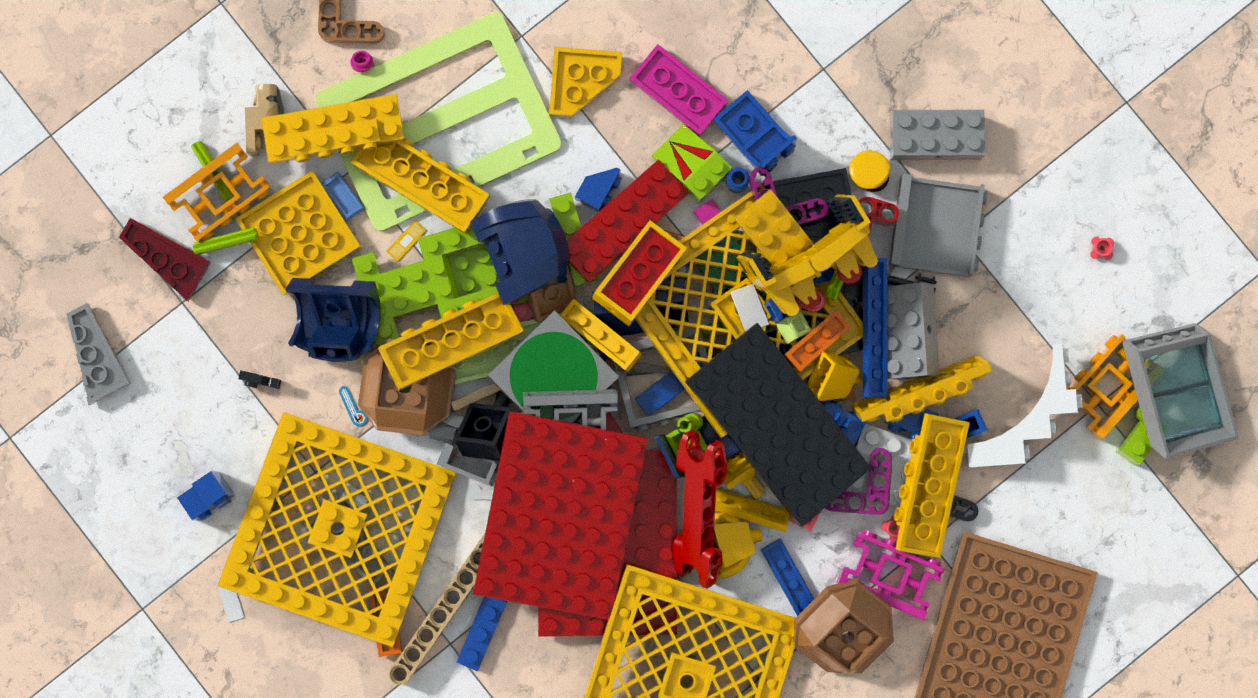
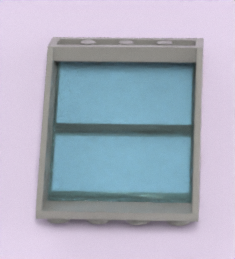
(1180, 390)

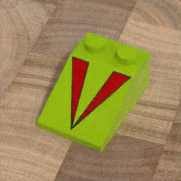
(693, 163)

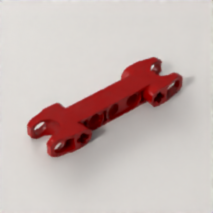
(702, 476)

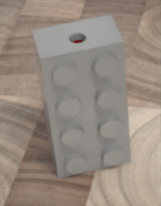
(937, 135)
(911, 332)

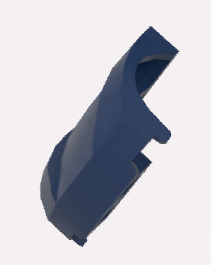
(524, 247)
(335, 320)

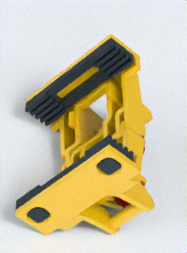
(842, 249)

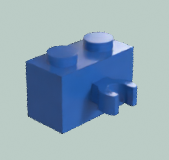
(848, 422)

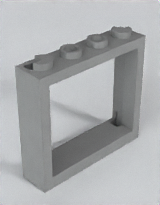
(663, 418)

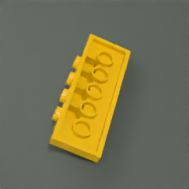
(333, 129)
(424, 182)
(449, 340)
(922, 392)
(930, 485)

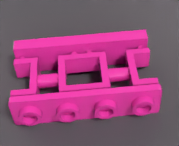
(899, 558)

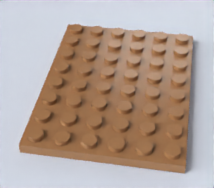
(1005, 624)

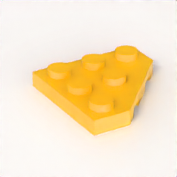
(580, 77)

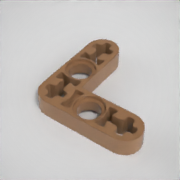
(340, 26)

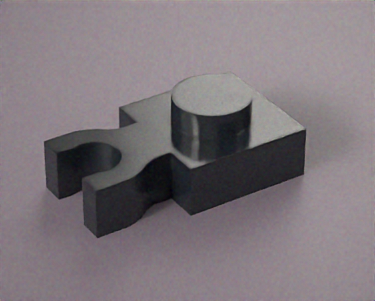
(252, 380)

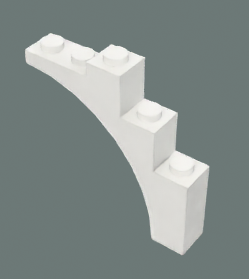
(1056, 400)

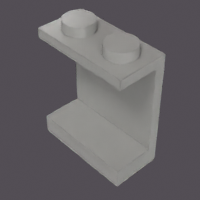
(446, 458)

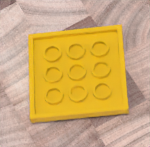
(299, 231)

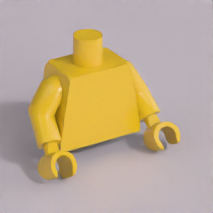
(735, 542)

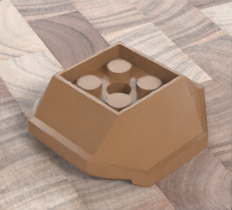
(399, 412)
(842, 609)

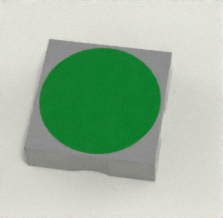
(552, 361)

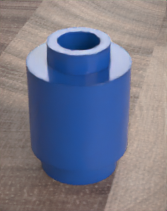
(740, 173)

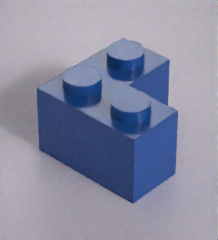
(205, 495)

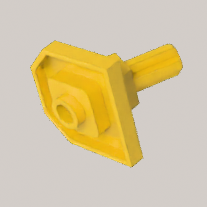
(741, 471)

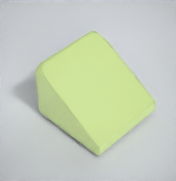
(793, 327)

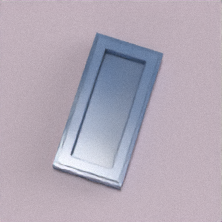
(342, 196)

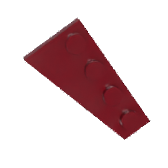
(170, 260)

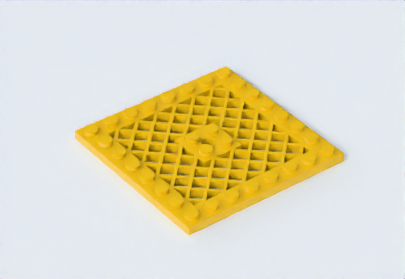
(723, 306)
(265, 493)
(627, 600)

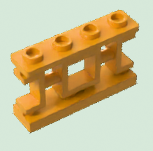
(206, 177)
(1123, 398)

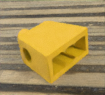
(833, 377)

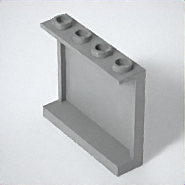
(937, 226)

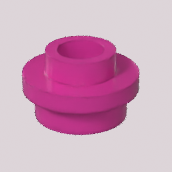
(361, 61)

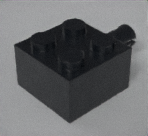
(484, 429)

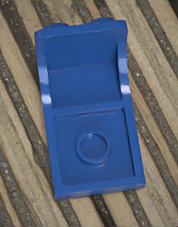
(755, 132)

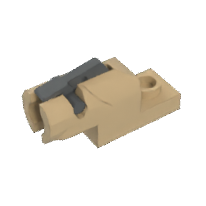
(267, 103)

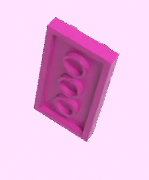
(678, 90)

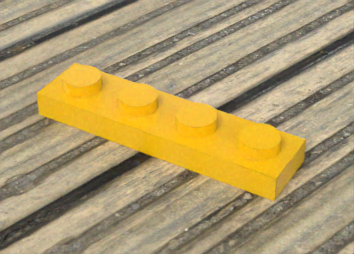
(601, 335)
(751, 510)

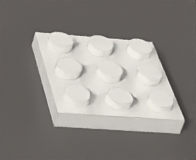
(873, 438)

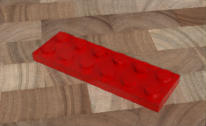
(623, 219)

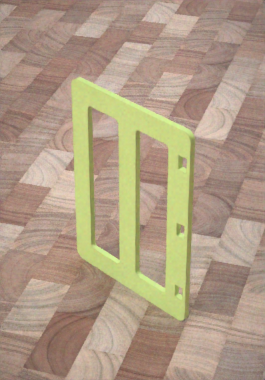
(515, 85)

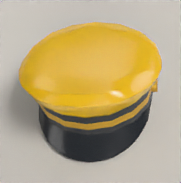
(870, 170)

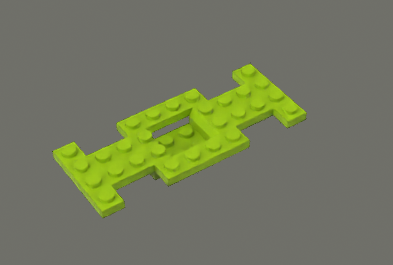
(447, 279)

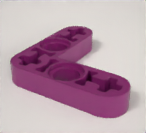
(799, 206)
(873, 492)

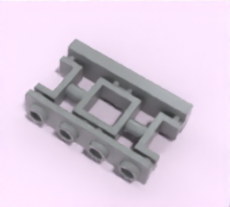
(569, 400)

